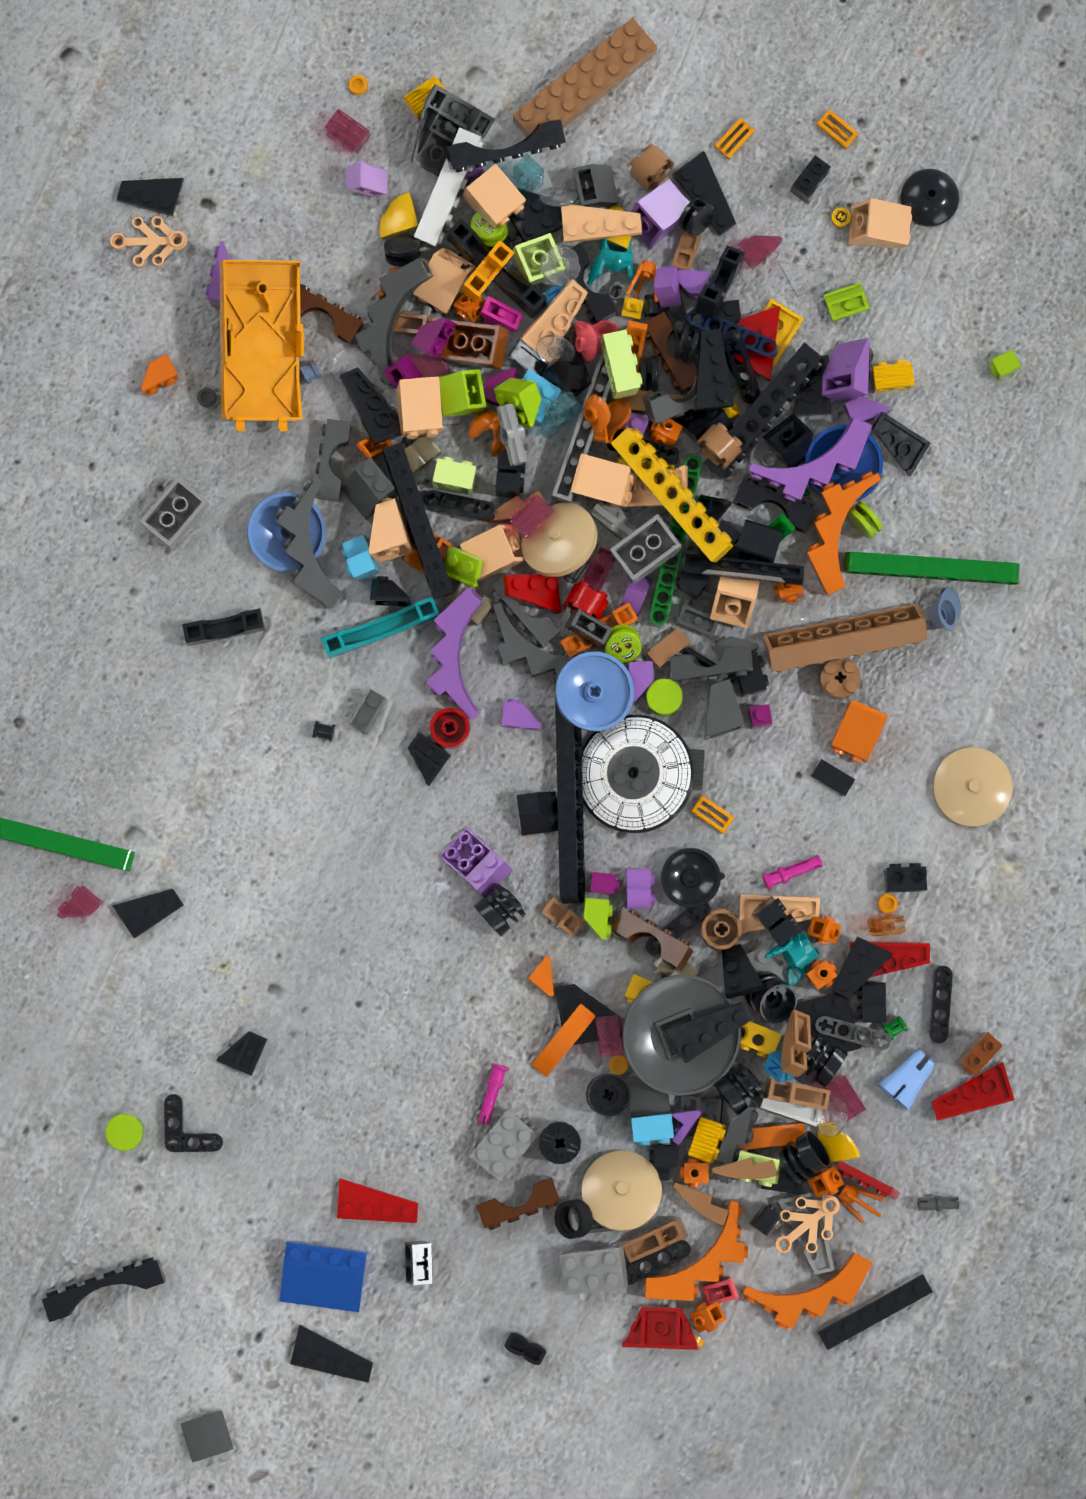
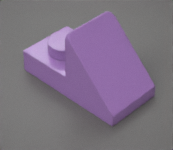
(688, 1119)

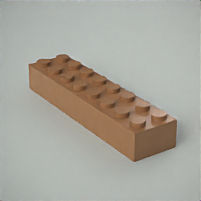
(588, 79)
(845, 637)

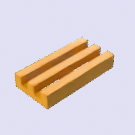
(745, 127)
(830, 133)
(707, 820)

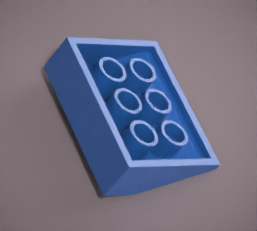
(323, 1276)

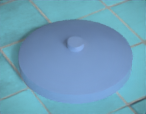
(267, 538)
(594, 691)

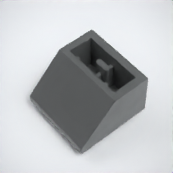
(595, 185)

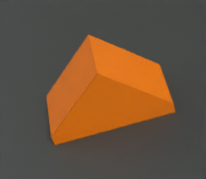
(369, 450)
(543, 977)

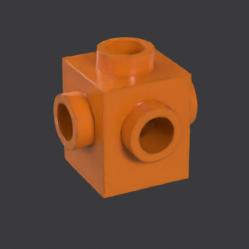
(467, 308)
(665, 432)
(788, 592)
(824, 929)
(814, 974)
(702, 1172)
(826, 1182)
(704, 1319)

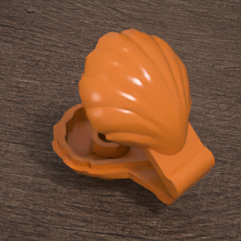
(606, 417)
(486, 421)

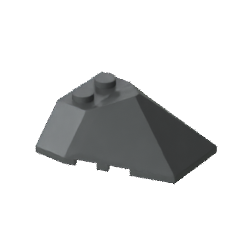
(439, 124)

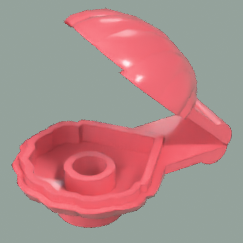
(590, 335)

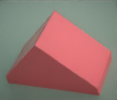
(720, 1291)

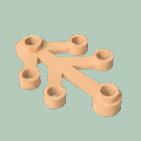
(152, 241)
(810, 1222)

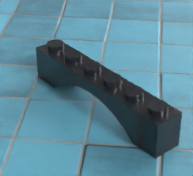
(545, 135)
(515, 287)
(144, 1276)

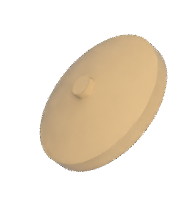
(561, 541)
(972, 787)
(622, 1190)

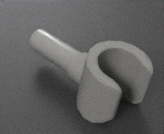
(426, 310)

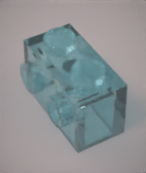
(528, 174)

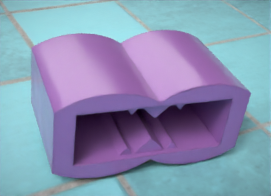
(639, 889)

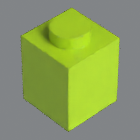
(1004, 364)

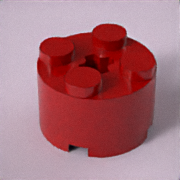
(587, 600)
(447, 717)

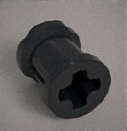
(653, 307)
(324, 731)

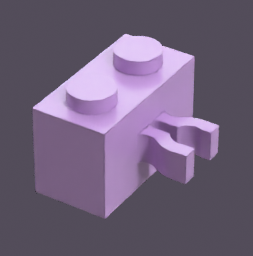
(366, 179)

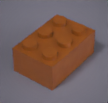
(476, 345)

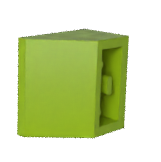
(462, 393)
(523, 395)
(596, 916)

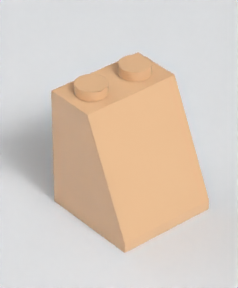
(494, 197)
(880, 224)
(448, 279)
(419, 407)
(604, 480)
(389, 532)
(498, 548)
(734, 601)

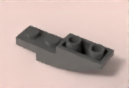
(738, 1135)

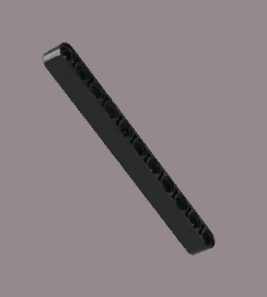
(570, 811)

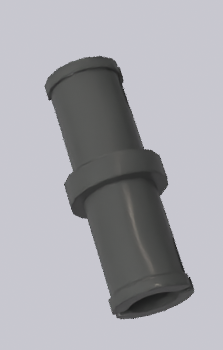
(938, 1203)

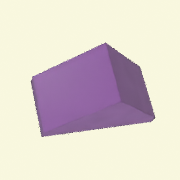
(667, 286)
(636, 594)

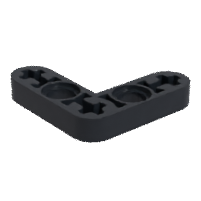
(178, 1133)

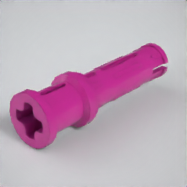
(782, 874)
(494, 1083)

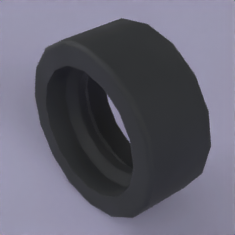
(585, 1219)

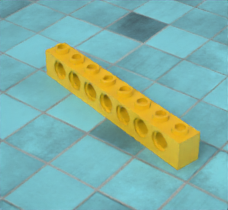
(624, 446)
(770, 1038)

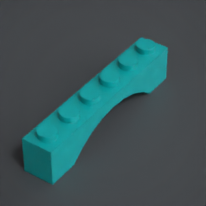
(379, 629)

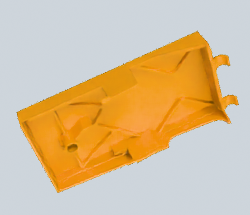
(260, 341)

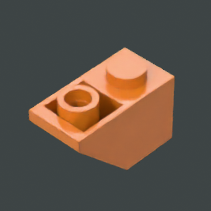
(158, 374)

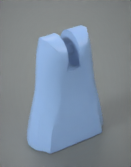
(907, 1080)

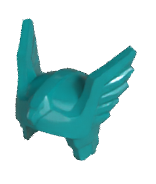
(613, 259)
(798, 954)

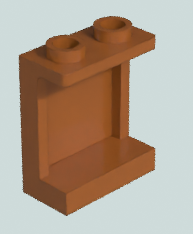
(979, 1053)

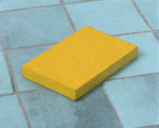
(787, 327)

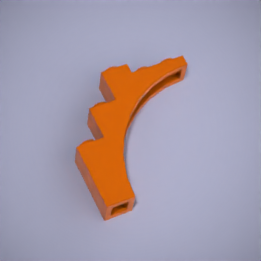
(828, 527)
(725, 1249)
(788, 1307)

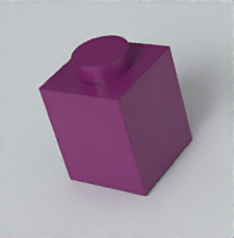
(760, 716)
(604, 883)

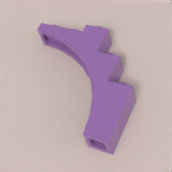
(795, 479)
(449, 677)

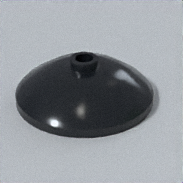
(930, 210)
(695, 863)

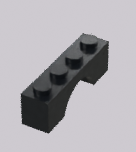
(721, 282)
(599, 305)
(752, 495)
(694, 584)
(233, 626)

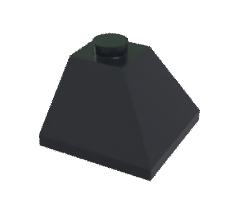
(789, 440)
(388, 593)
(538, 812)

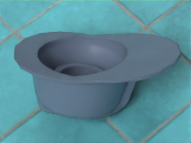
(946, 611)

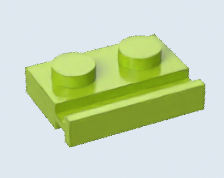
(846, 302)
(463, 566)

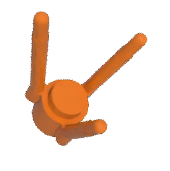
(645, 271)
(849, 1195)

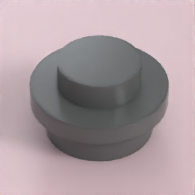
(207, 397)

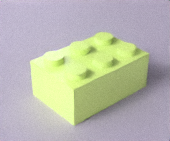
(620, 364)

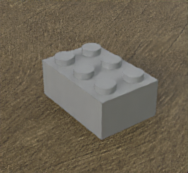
(174, 513)
(646, 549)
(503, 1145)
(594, 1270)

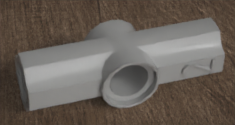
(512, 435)
(615, 522)

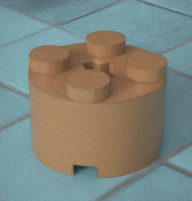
(650, 167)
(719, 445)
(847, 670)
(727, 920)

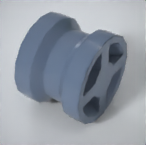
(310, 371)

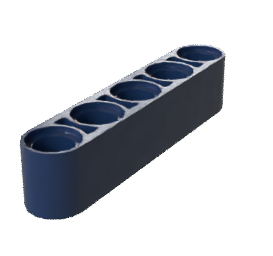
(726, 326)

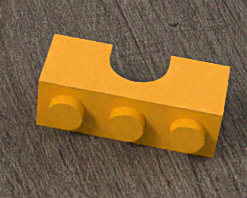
(487, 270)

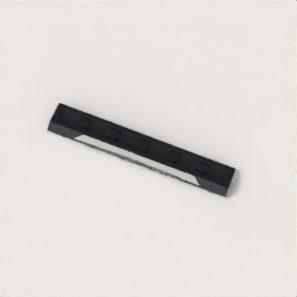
(745, 569)
(875, 1312)

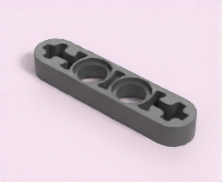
(852, 1034)

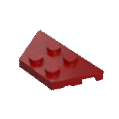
(765, 324)
(661, 1330)

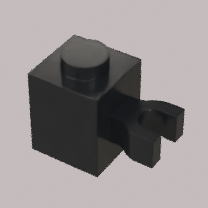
(665, 1157)

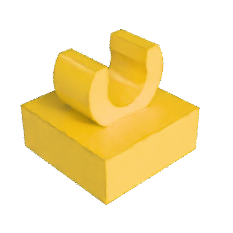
(632, 308)

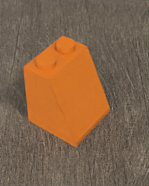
(858, 731)

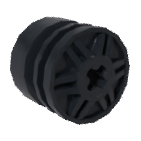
(500, 909)
(776, 1001)
(824, 1061)
(739, 1088)
(618, 1100)
(562, 1154)
(804, 1157)

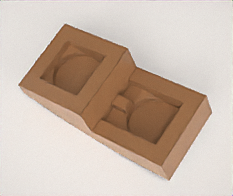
(686, 251)
(668, 647)
(562, 916)

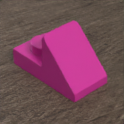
(501, 314)

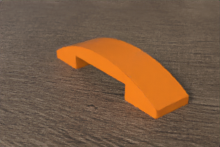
(576, 644)
(563, 1040)
(775, 1135)

